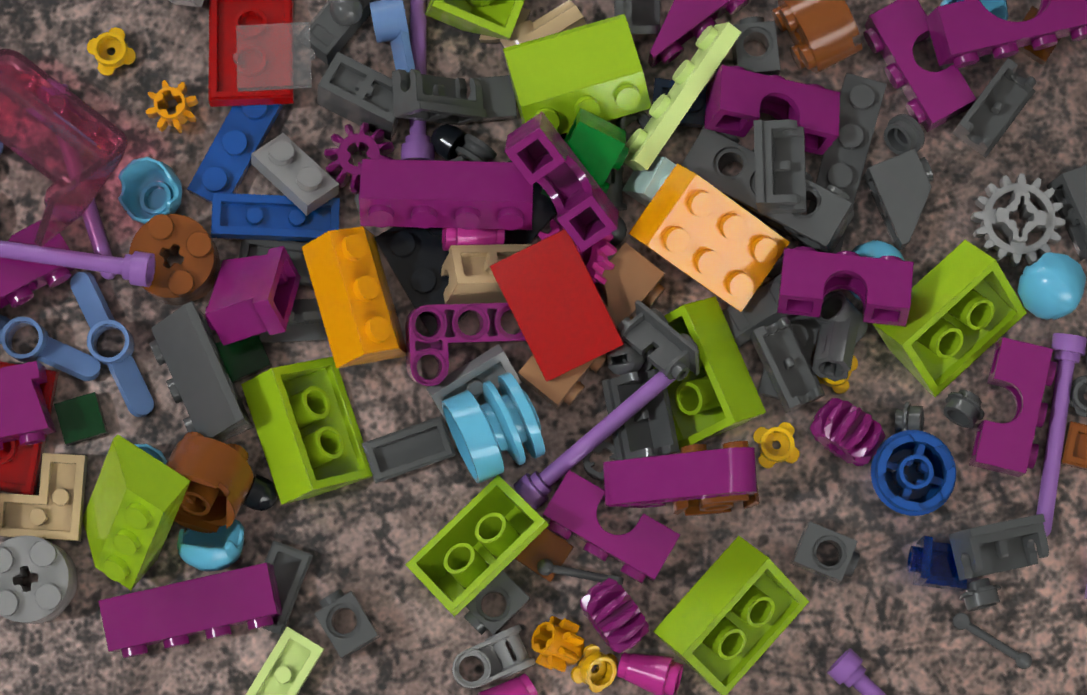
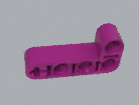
(449, 332)
(679, 477)

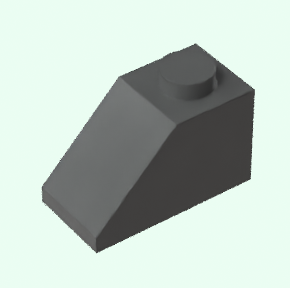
(900, 193)

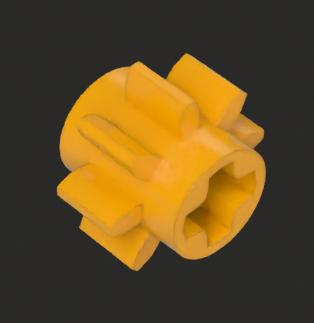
(183, 110)
(557, 643)

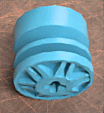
(494, 427)

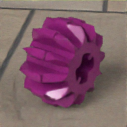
(342, 156)
(847, 431)
(614, 615)

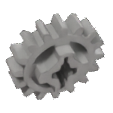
(1035, 219)

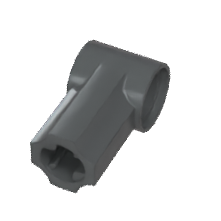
(839, 331)

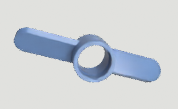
(392, 26)
(49, 350)
(122, 366)

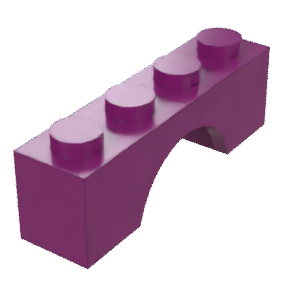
(968, 30)

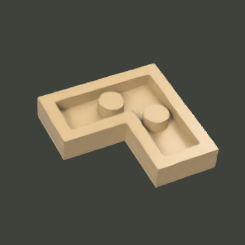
(57, 508)

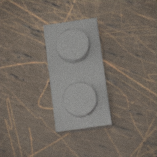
(295, 174)
(472, 376)

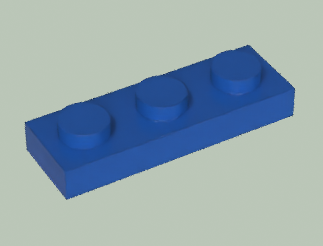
(231, 150)
(269, 218)

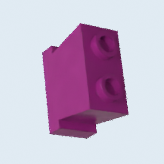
(253, 296)
(22, 404)

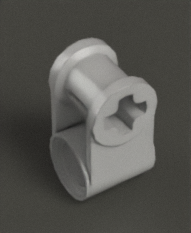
(495, 658)

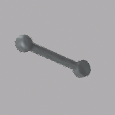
(546, 567)
(962, 621)

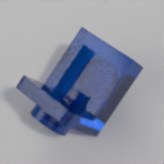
(934, 565)

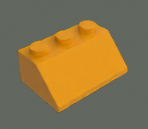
(354, 297)

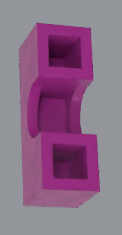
(931, 95)
(739, 96)
(578, 199)
(880, 283)
(1024, 372)
(575, 513)

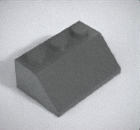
(199, 375)

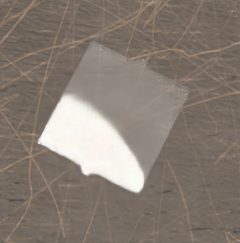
(274, 56)

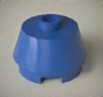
(913, 472)

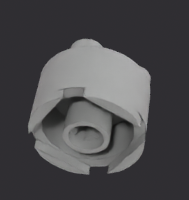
(48, 595)

